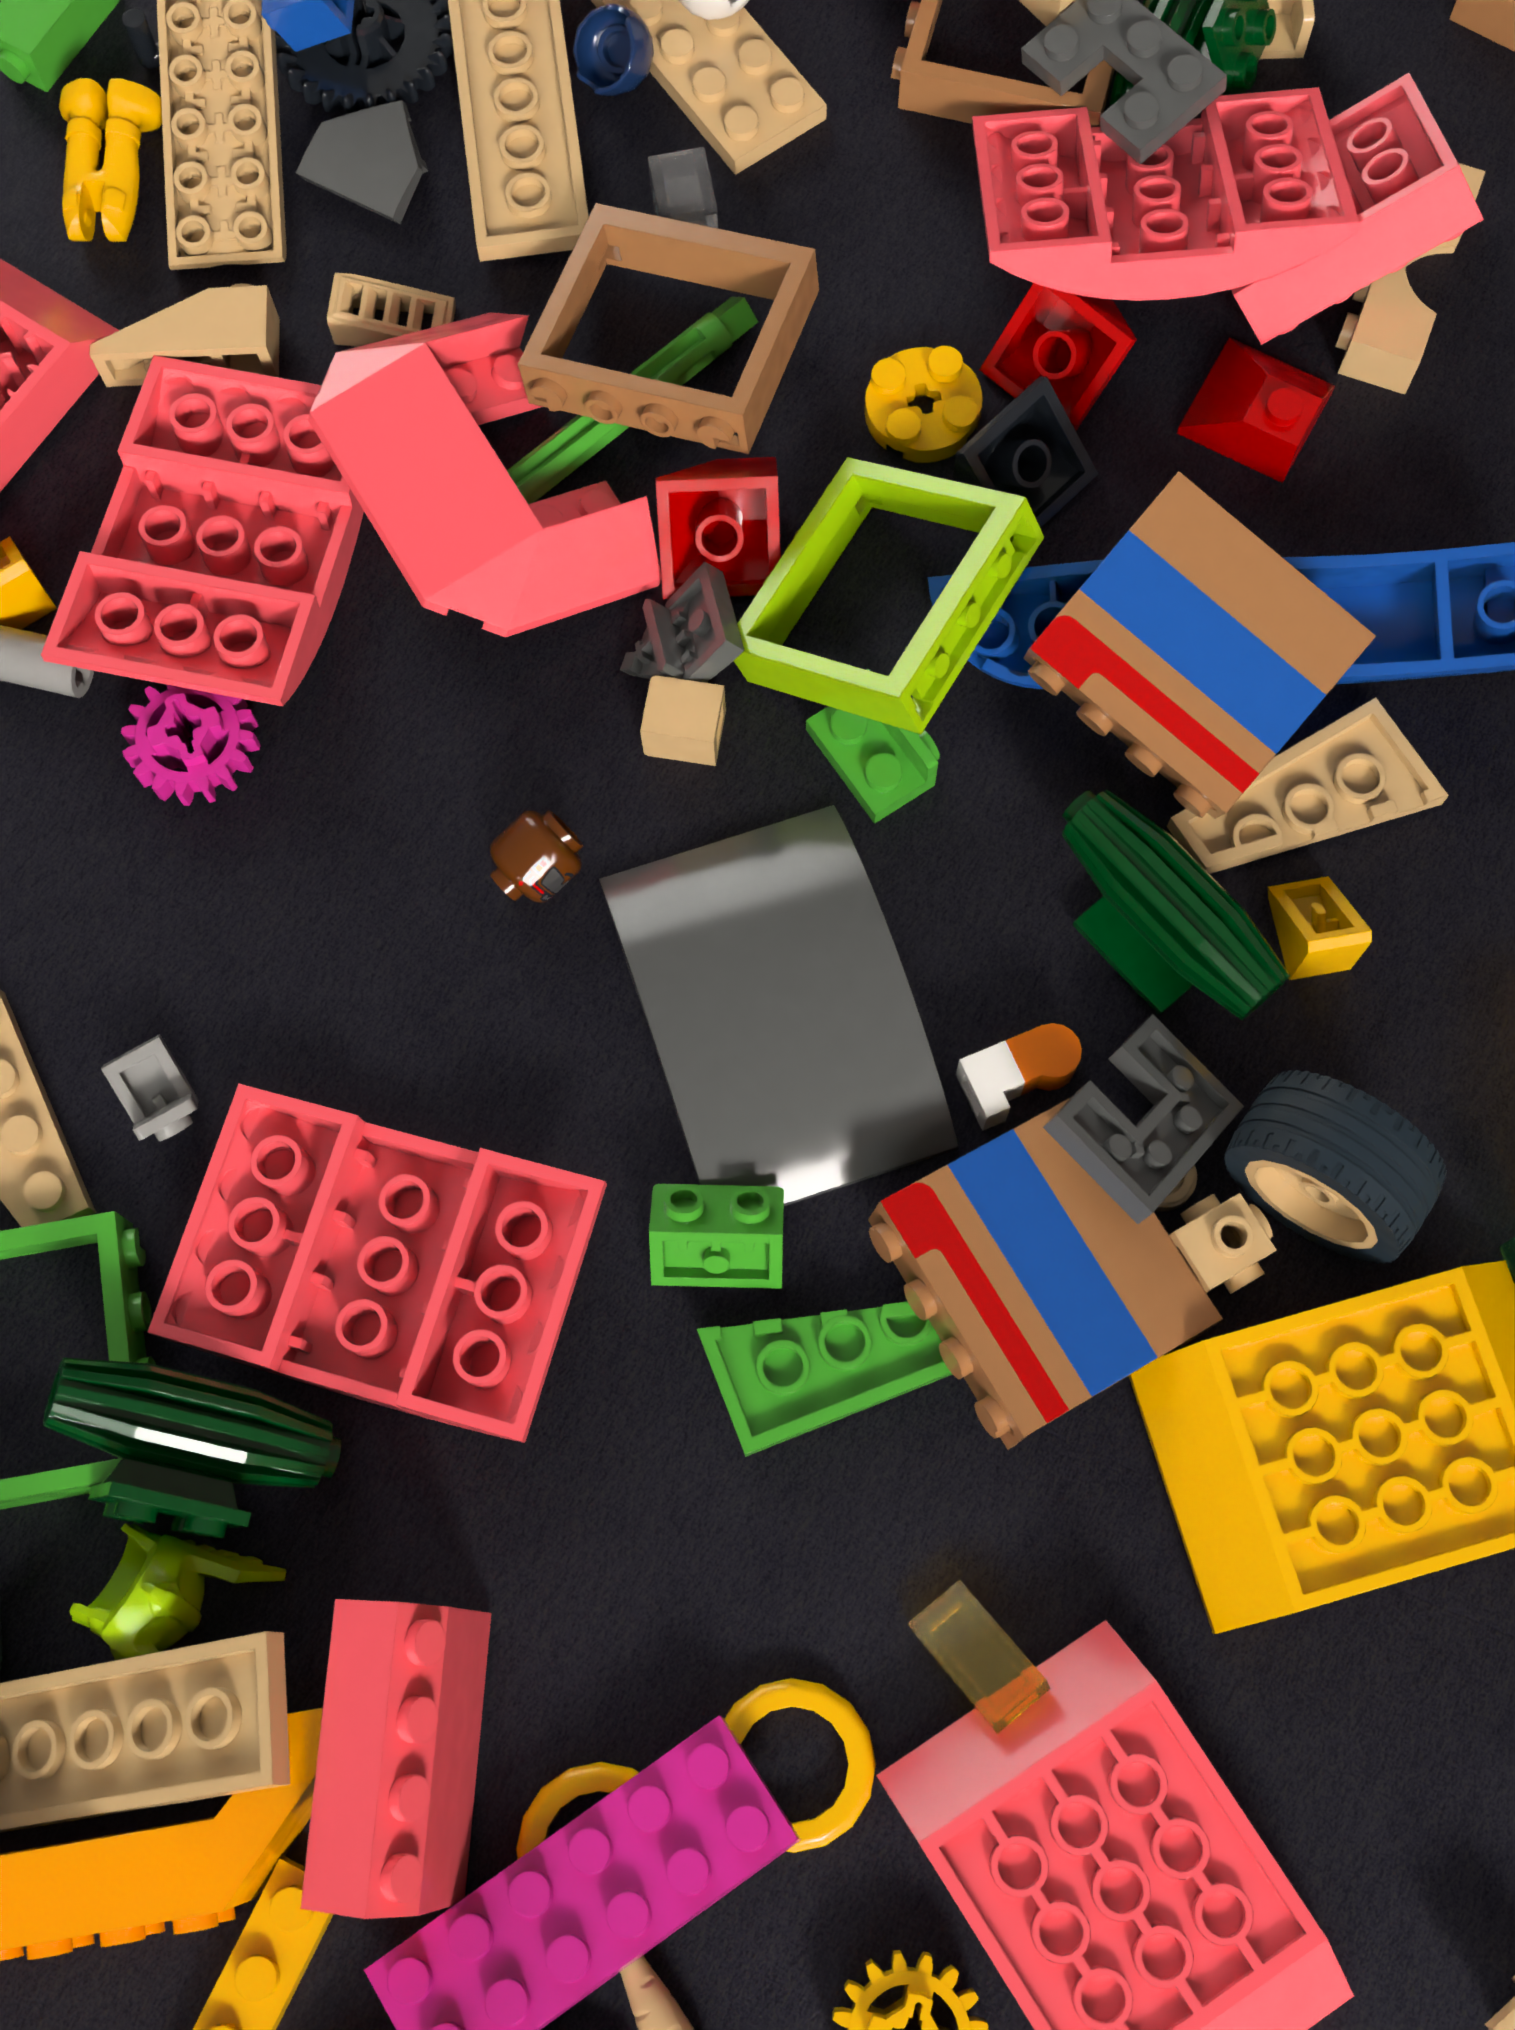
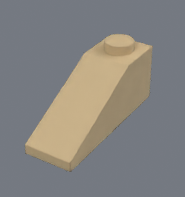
(215, 327)

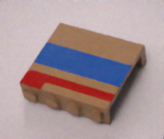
(1197, 648)
(1036, 1278)

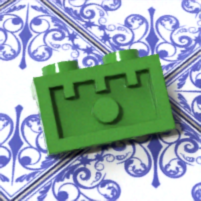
(875, 760)
(716, 1236)

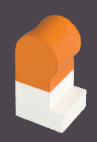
(1029, 1061)

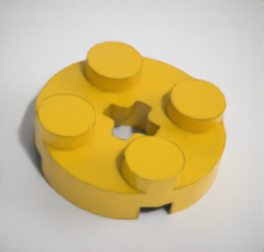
(929, 373)

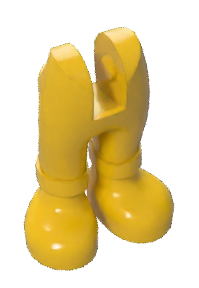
(115, 188)

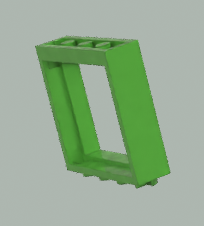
(126, 1319)

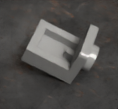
(152, 1089)

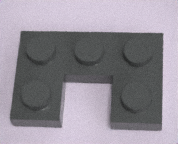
(1167, 72)
(1146, 1160)

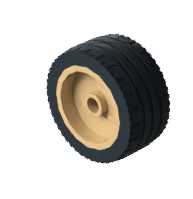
(1336, 1166)

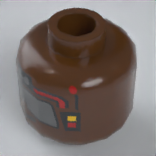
(535, 856)

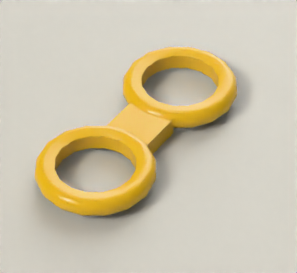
(740, 1718)

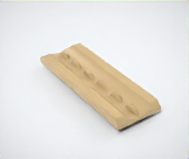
(220, 134)

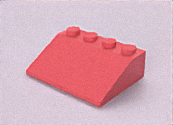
(1405, 200)
(396, 1759)

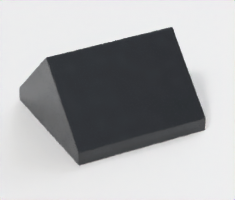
(1029, 453)

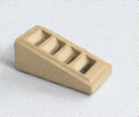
(369, 294)

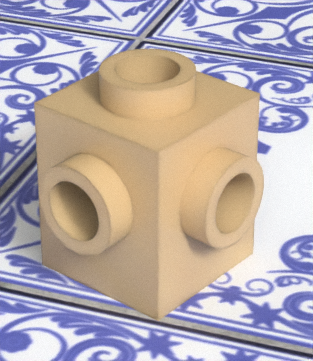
(1224, 1242)

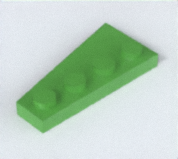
(818, 1368)

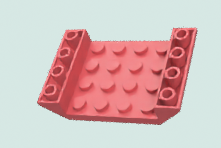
(1113, 1861)

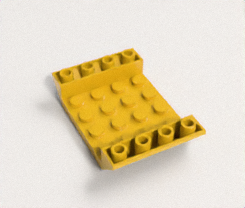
(1341, 1444)

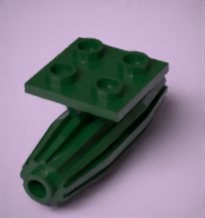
(1223, 31)
(1164, 914)
(185, 1441)

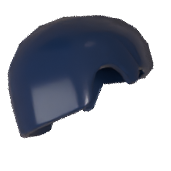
(613, 50)

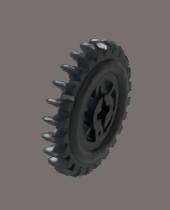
(380, 73)

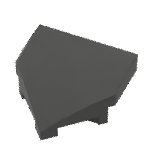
(367, 159)
(691, 634)

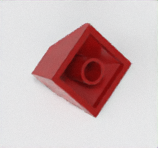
(1063, 338)
(1255, 409)
(723, 517)

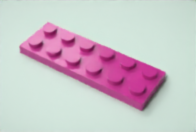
(591, 1895)

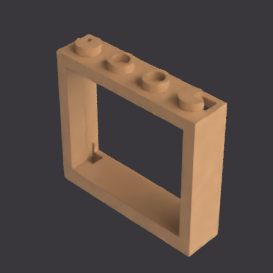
(965, 93)
(688, 254)

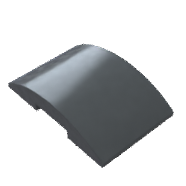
(781, 1010)

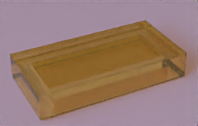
(979, 1656)

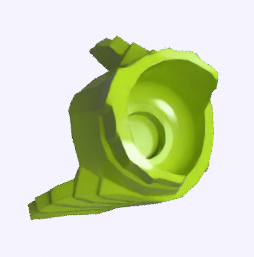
(161, 1591)

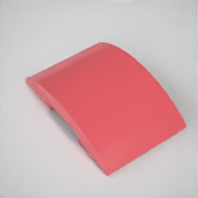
(1205, 214)
(214, 541)
(379, 1263)

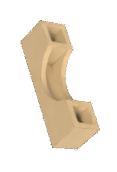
(1393, 323)

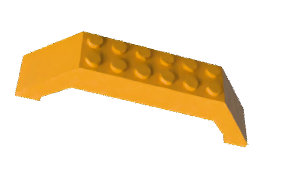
(148, 1876)

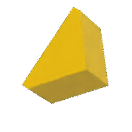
(21, 593)
(1317, 927)

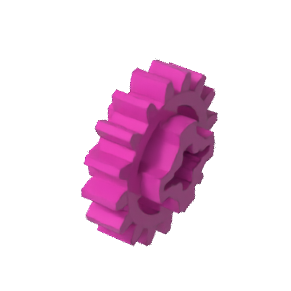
(164, 740)

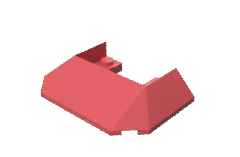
(460, 531)

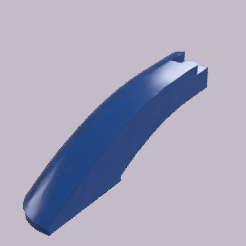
(1427, 608)

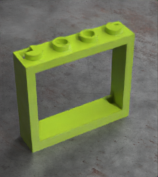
(950, 627)

